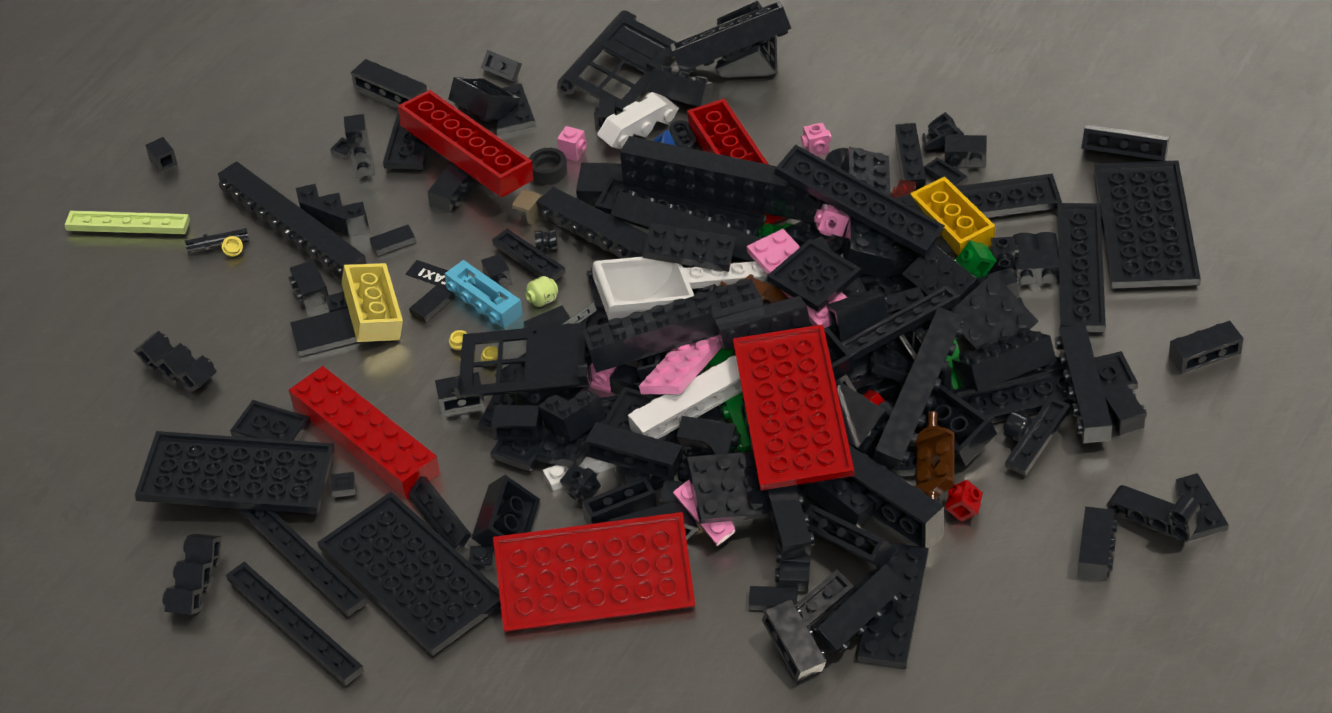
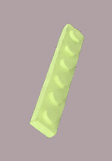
(127, 222)

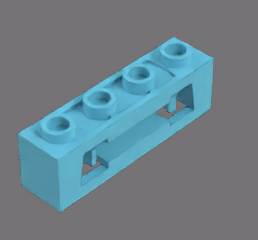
(483, 294)

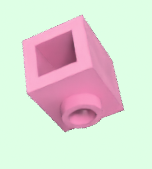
(572, 143)

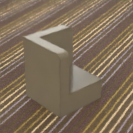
(527, 203)

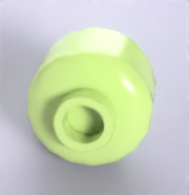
(541, 291)

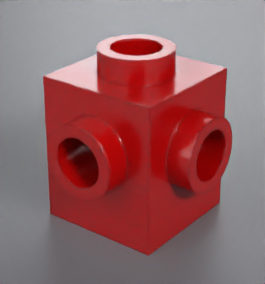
(964, 500)

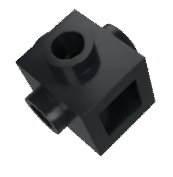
(1004, 253)
(582, 487)

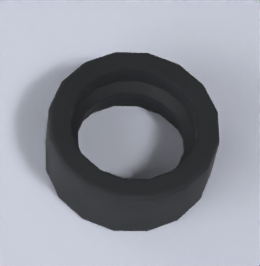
(552, 175)

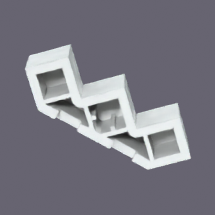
(637, 119)

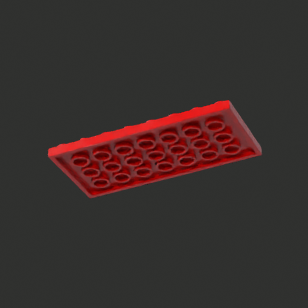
(793, 407)
(593, 572)

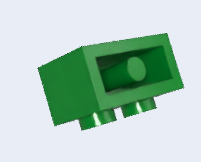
(976, 259)

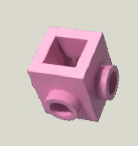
(816, 139)
(831, 220)

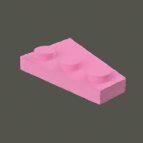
(716, 531)

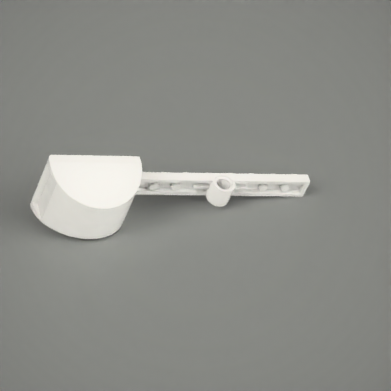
(642, 283)

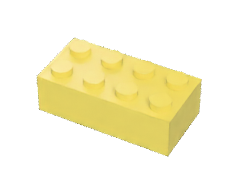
(372, 302)

